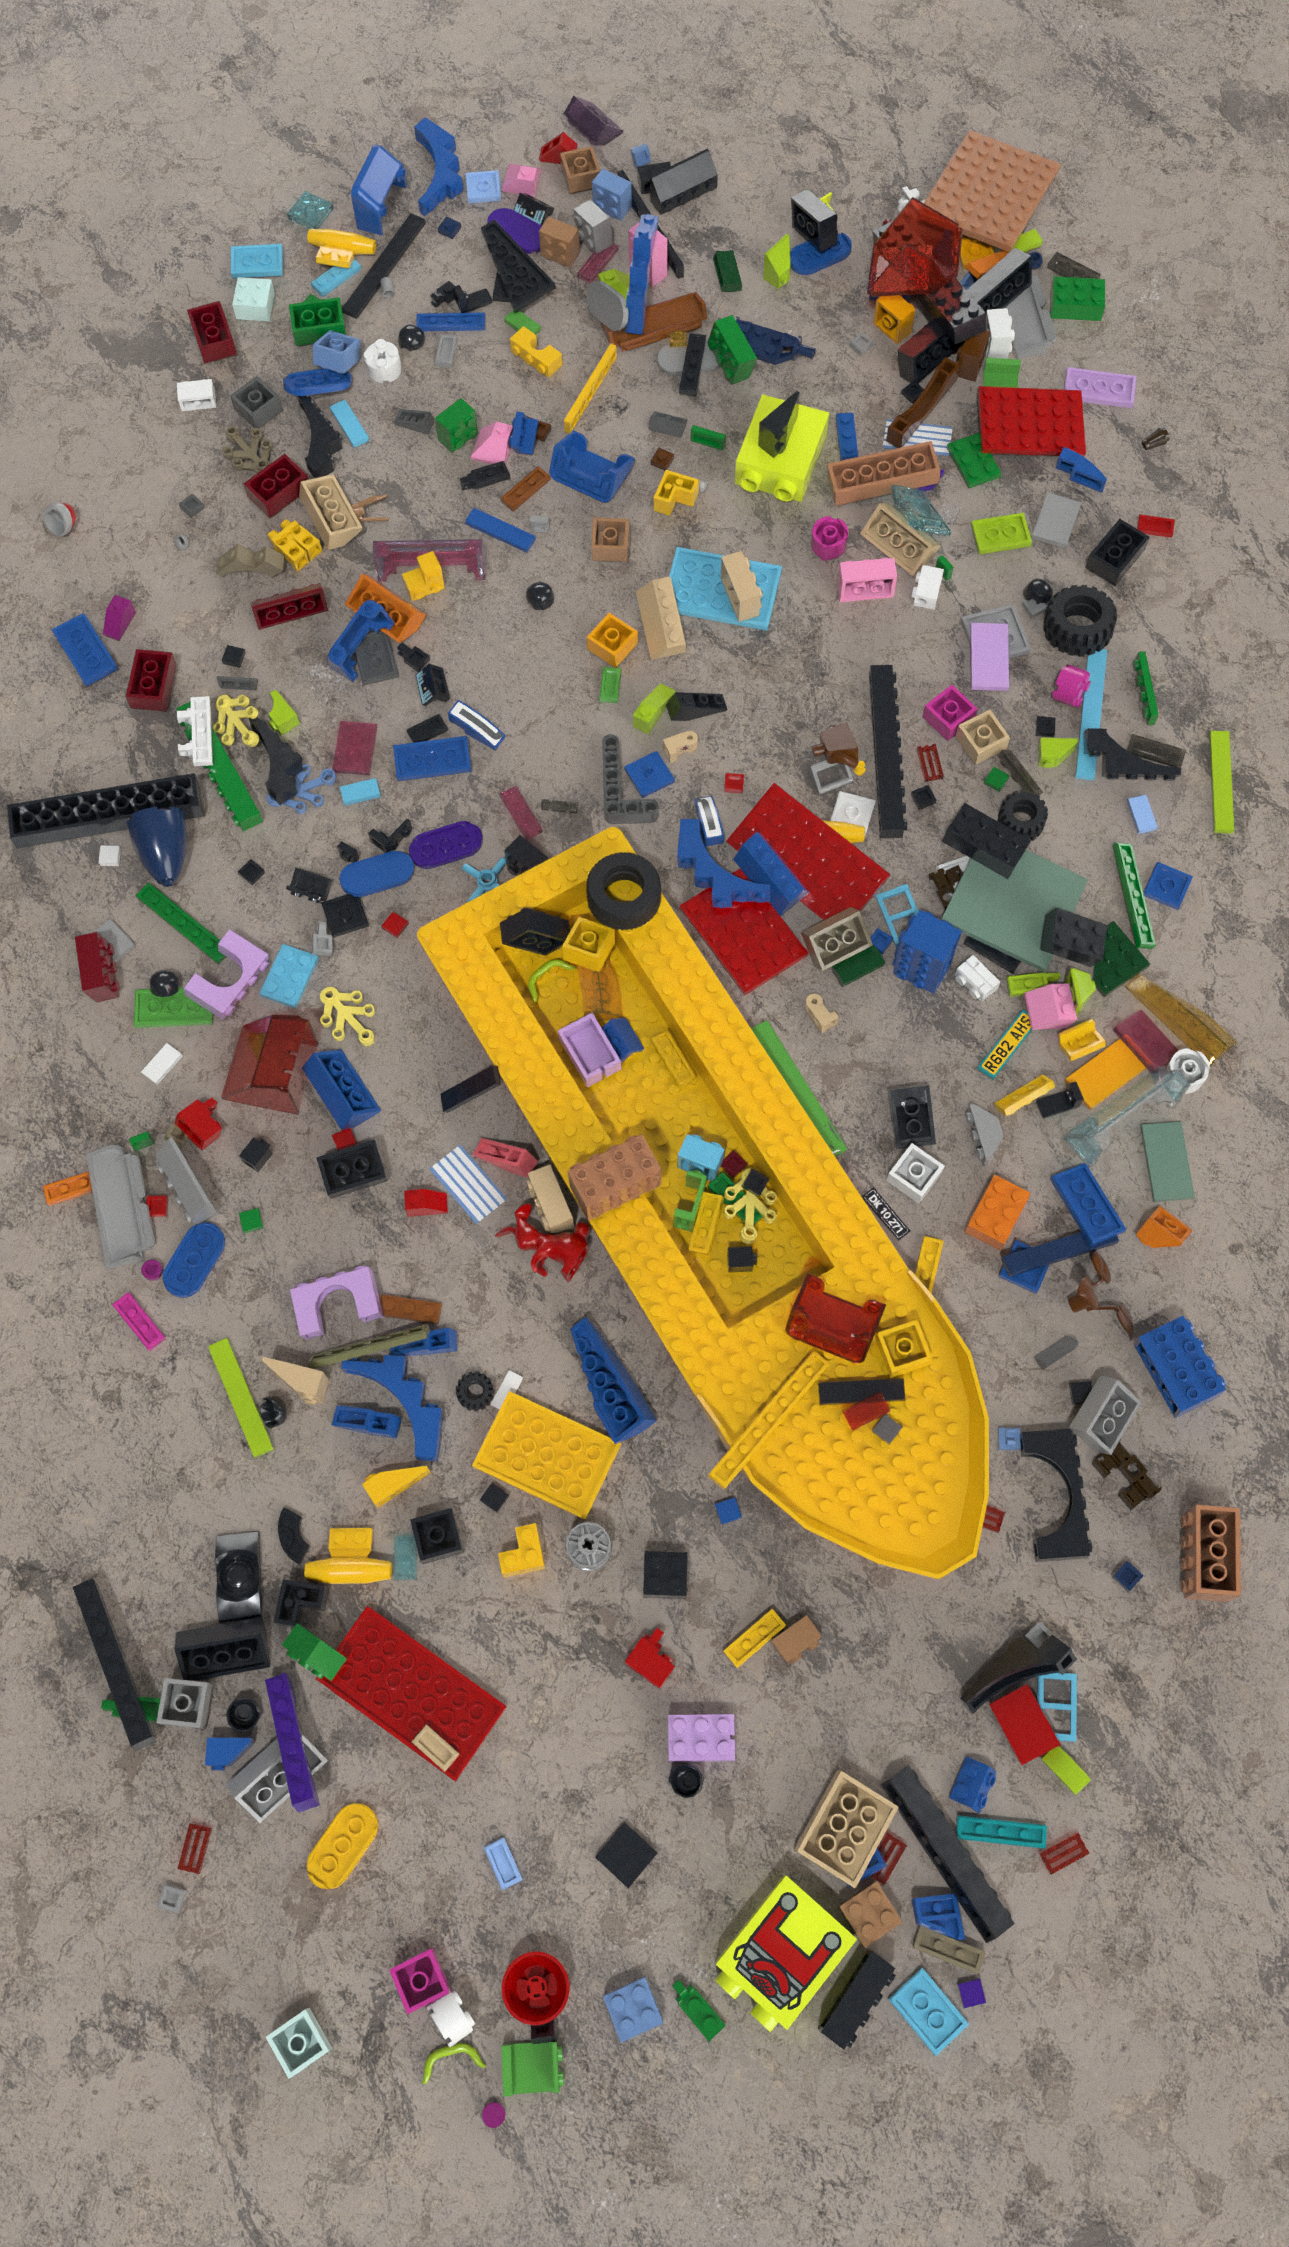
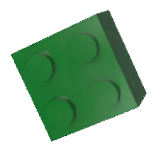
(456, 425)
(313, 1653)

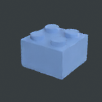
(612, 194)
(336, 351)
(633, 2009)

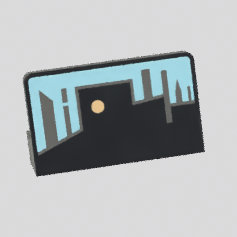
(532, 208)
(432, 684)

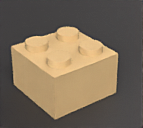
(982, 737)

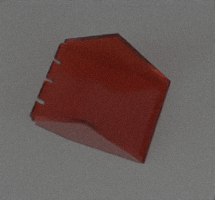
(915, 253)
(260, 1062)

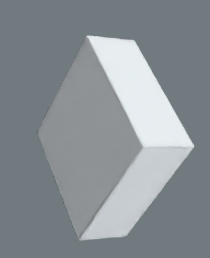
(109, 855)

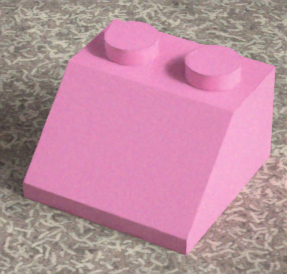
(1050, 1007)

